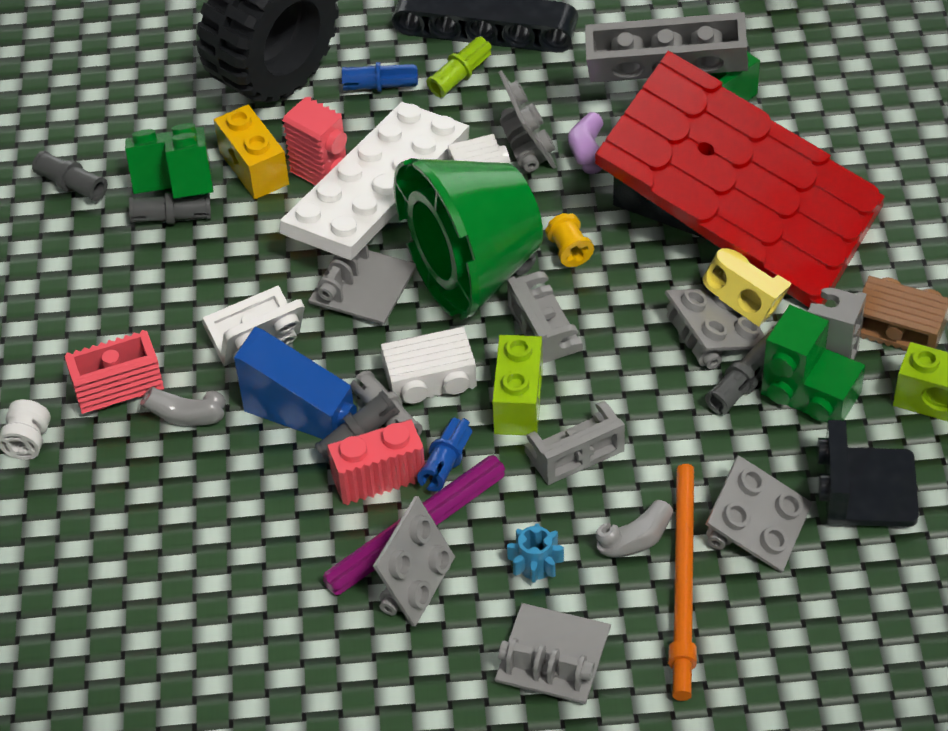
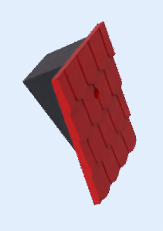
(737, 179)

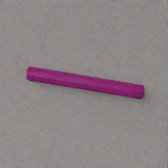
(439, 506)

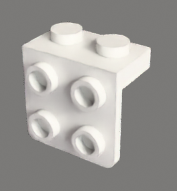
(266, 310)

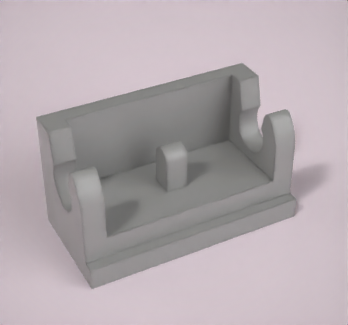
(541, 315)
(844, 320)
(577, 446)

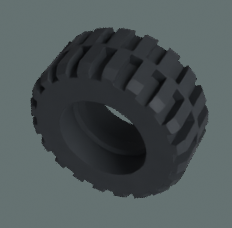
(265, 44)

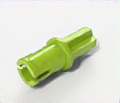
(459, 67)

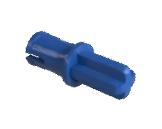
(379, 77)
(445, 454)

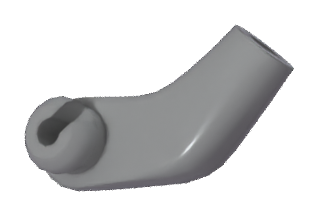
(185, 411)
(637, 535)

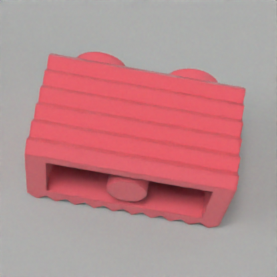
(314, 139)
(113, 371)
(376, 461)

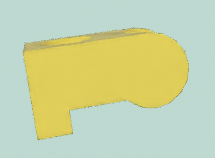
(744, 286)

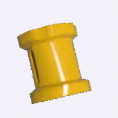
(572, 245)

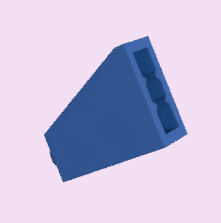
(290, 387)

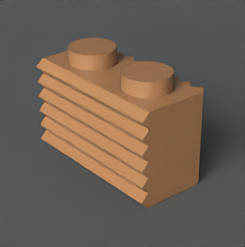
(902, 314)

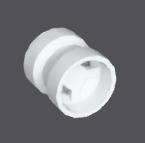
(24, 427)

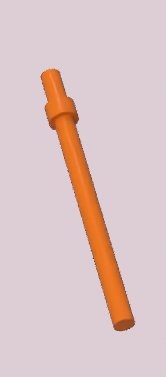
(682, 651)

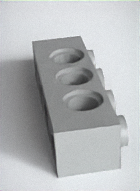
(636, 47)

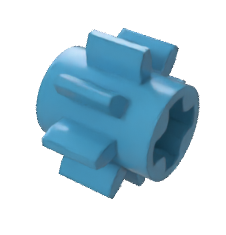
(535, 553)

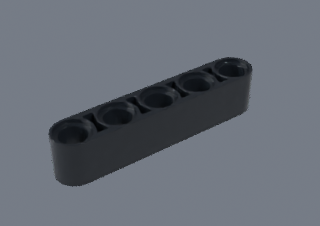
(504, 23)

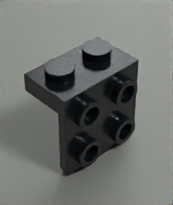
(866, 483)

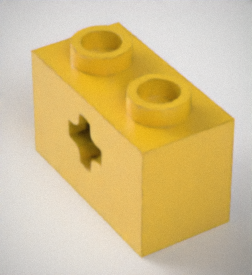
(251, 151)

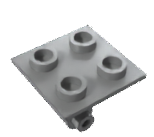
(522, 129)
(363, 286)
(709, 325)
(757, 515)
(412, 563)
(552, 653)

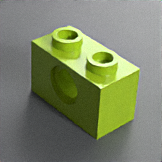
(923, 382)
(517, 385)

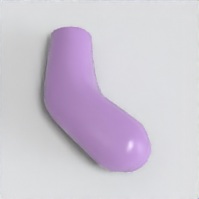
(582, 141)

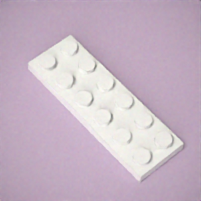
(359, 191)

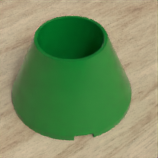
(467, 227)

